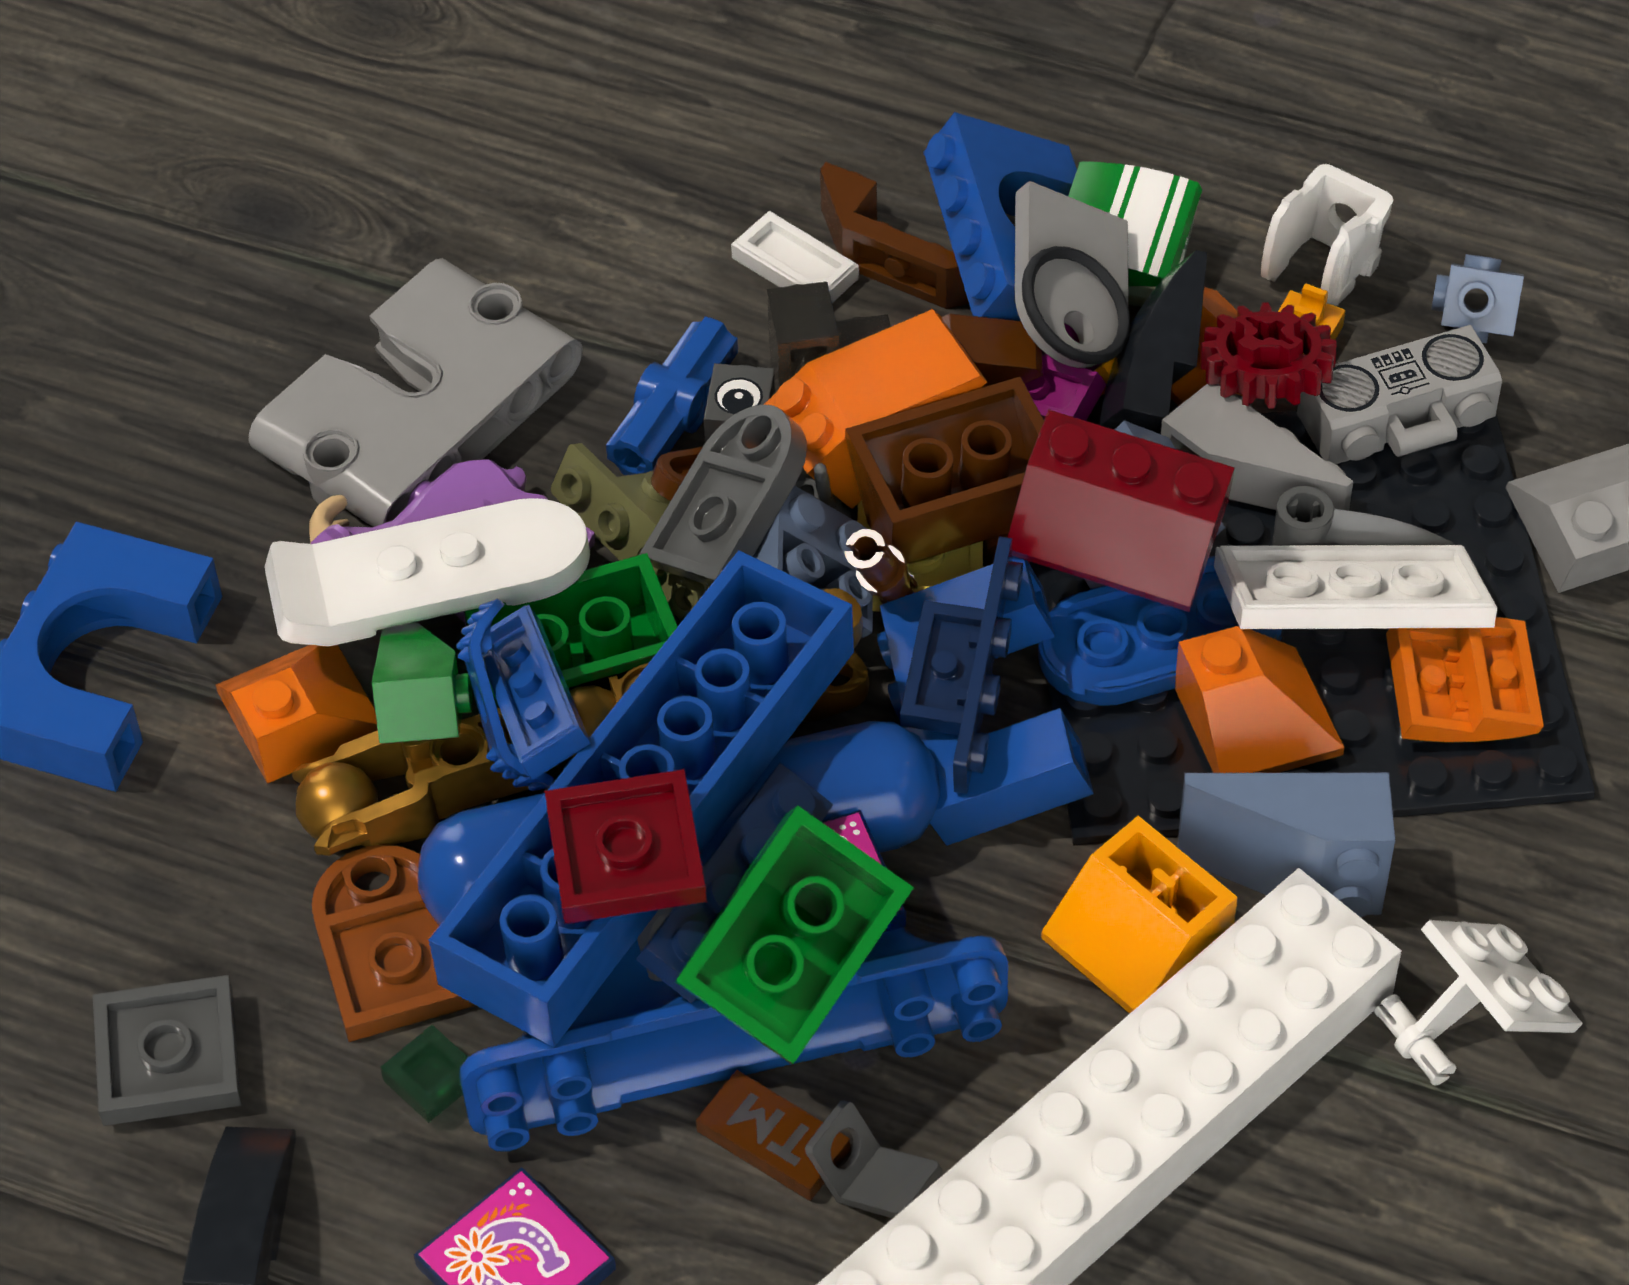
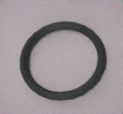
(1042, 327)

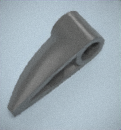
(1309, 518)

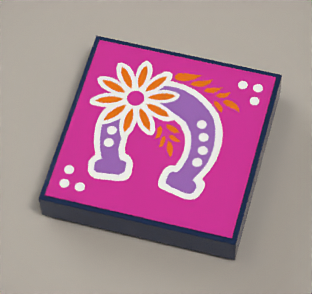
(515, 1239)

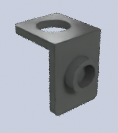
(873, 1175)

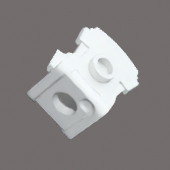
(1312, 214)

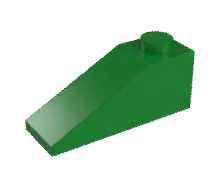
(418, 686)

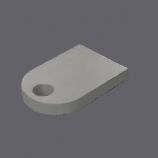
(1062, 287)

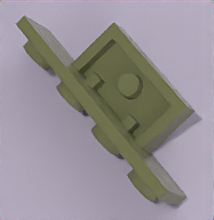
(621, 515)

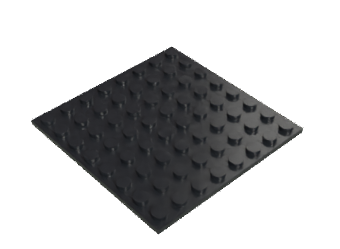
(1452, 490)

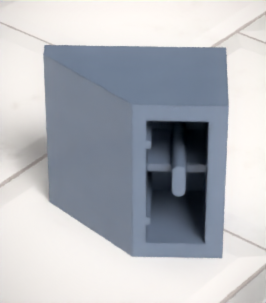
(811, 545)

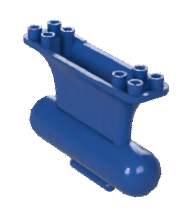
(648, 1039)

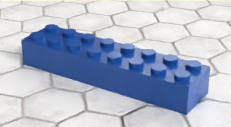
(707, 703)

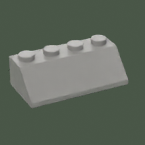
(1578, 517)

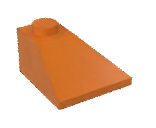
(1252, 703)
(298, 708)

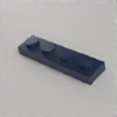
(687, 924)

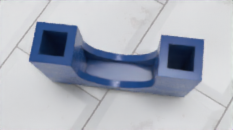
(976, 184)
(90, 585)
(1027, 763)

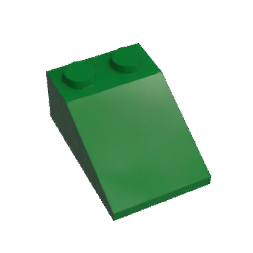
(793, 933)

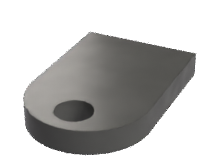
(729, 494)

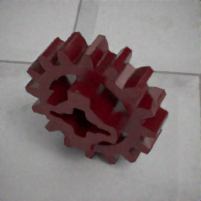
(1268, 355)

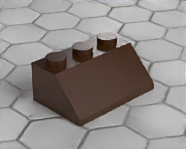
(946, 468)

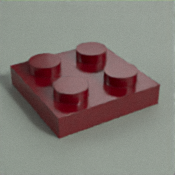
(625, 846)

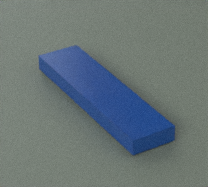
(533, 693)

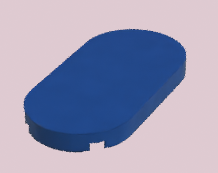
(1126, 646)

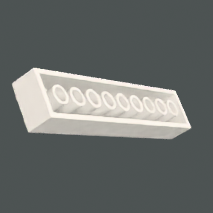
(1143, 1102)

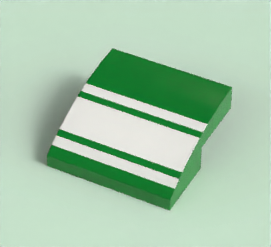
(1153, 203)

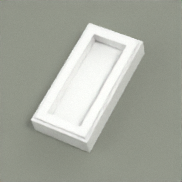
(792, 256)

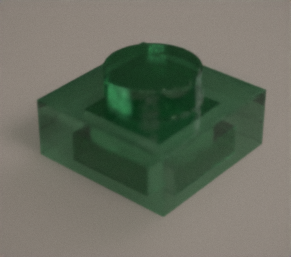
(426, 1073)

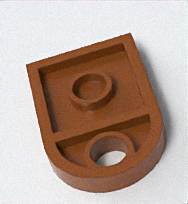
(379, 943)

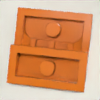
(1465, 682)

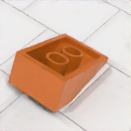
(872, 380)

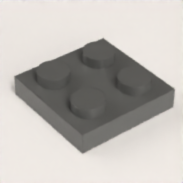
(166, 1050)

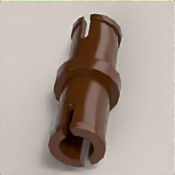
(879, 566)

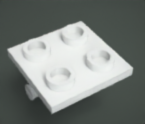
(1490, 972)

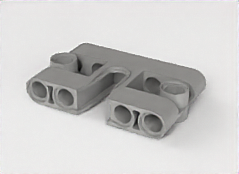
(478, 377)

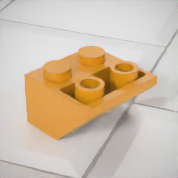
(1138, 914)

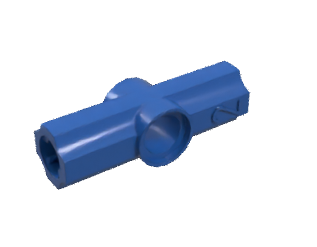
(671, 397)

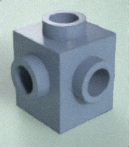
(1484, 273)

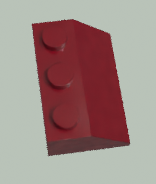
(1119, 510)

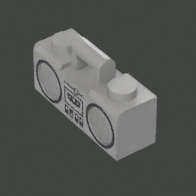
(1403, 397)

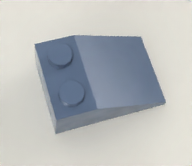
(1273, 823)

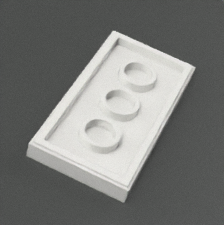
(1354, 587)

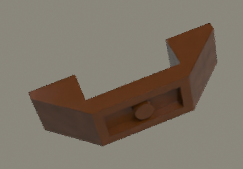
(879, 249)

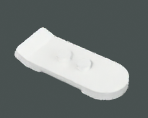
(424, 570)

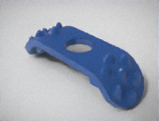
(474, 648)

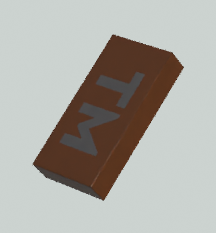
(767, 1133)

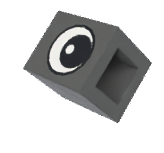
(734, 390)

